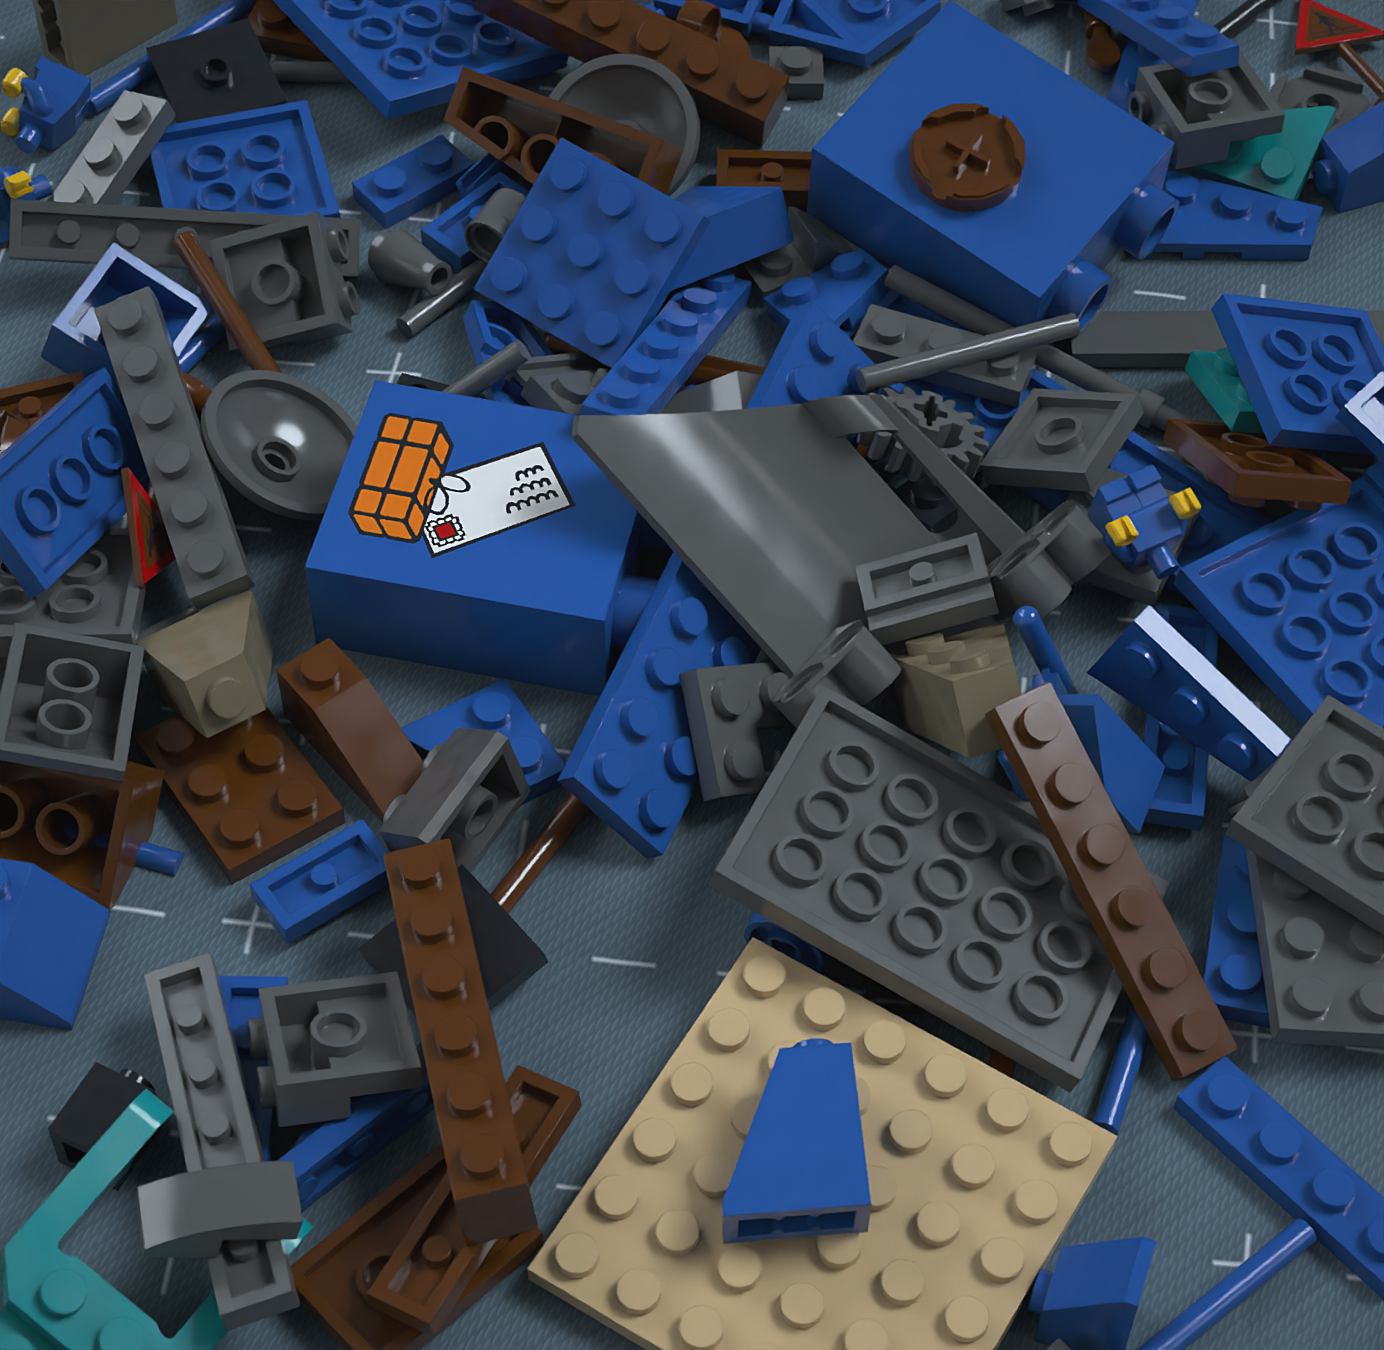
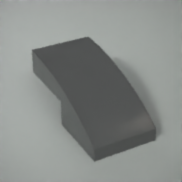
(203, 1207)

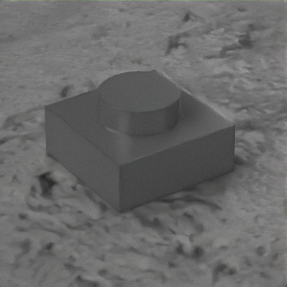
(804, 70)

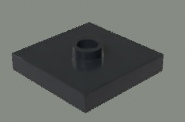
(215, 73)
(502, 947)

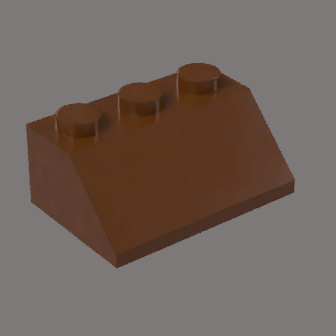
(98, 805)

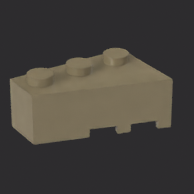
(953, 684)

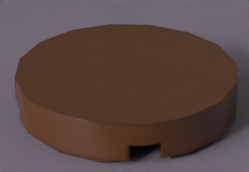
(966, 157)

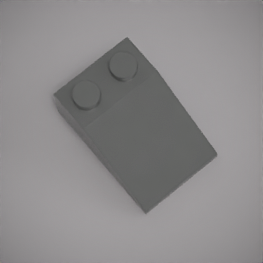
(69, 701)

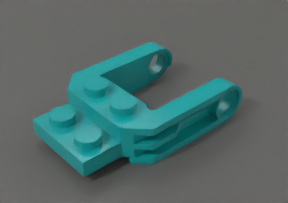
(59, 1299)

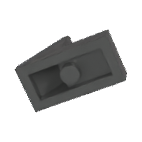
(812, 250)

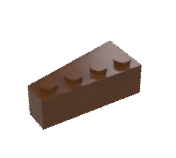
(527, 126)

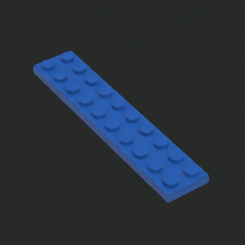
(637, 747)

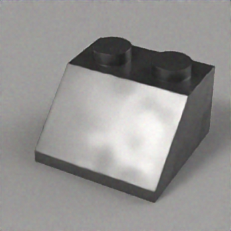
(462, 794)

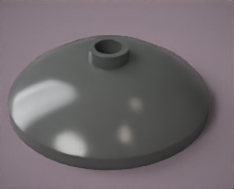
(638, 95)
(277, 441)

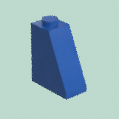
(1352, 162)
(741, 227)
(803, 1152)

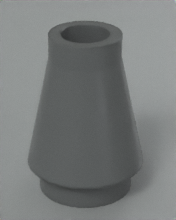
(406, 262)

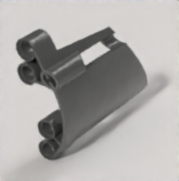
(784, 509)

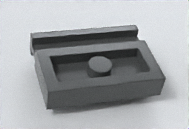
(558, 381)
(926, 589)

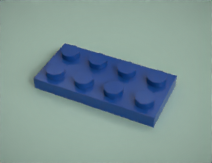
(66, 482)

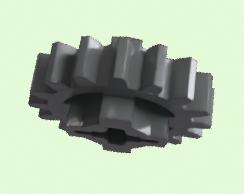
(938, 422)

